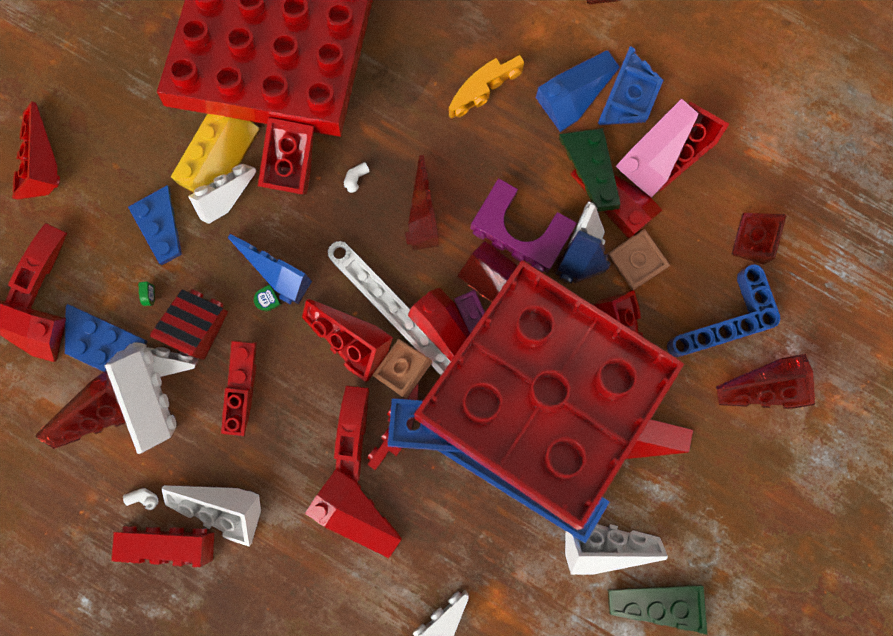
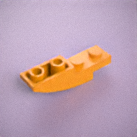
(477, 87)

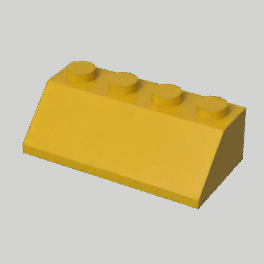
(214, 150)

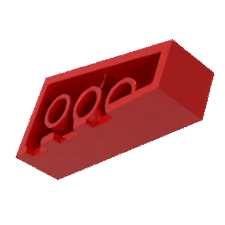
(161, 546)

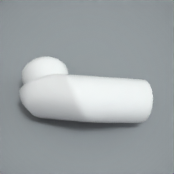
(352, 177)
(143, 496)

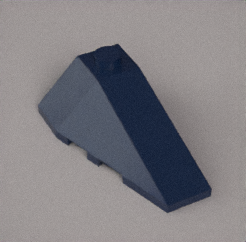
(583, 259)

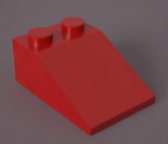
(286, 156)

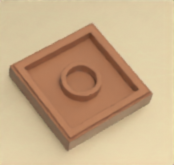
(638, 259)
(402, 368)

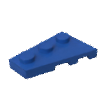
(157, 223)

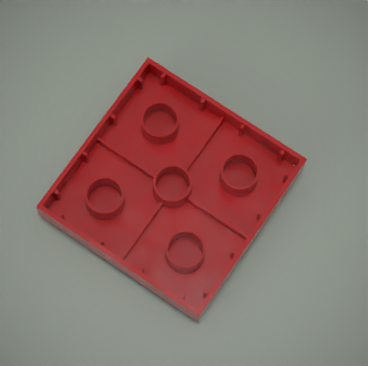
(266, 60)
(549, 394)

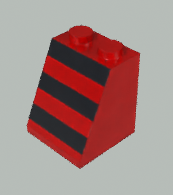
(190, 323)

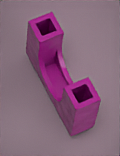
(490, 225)

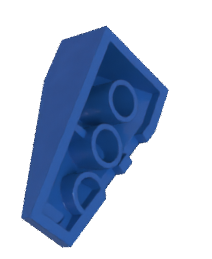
(574, 90)
(283, 277)

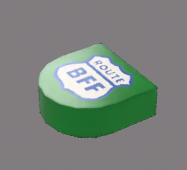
(146, 293)
(266, 299)

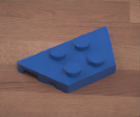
(632, 92)
(94, 339)

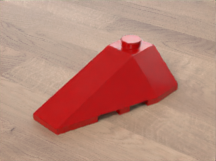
(440, 321)
(32, 330)
(348, 512)

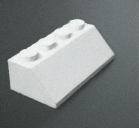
(141, 397)

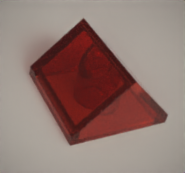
(759, 237)
(487, 271)

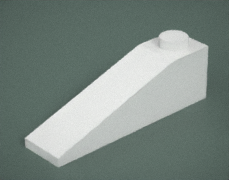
(590, 223)
(227, 509)
(612, 550)

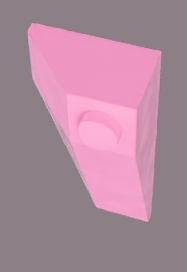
(656, 153)

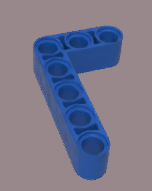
(733, 326)

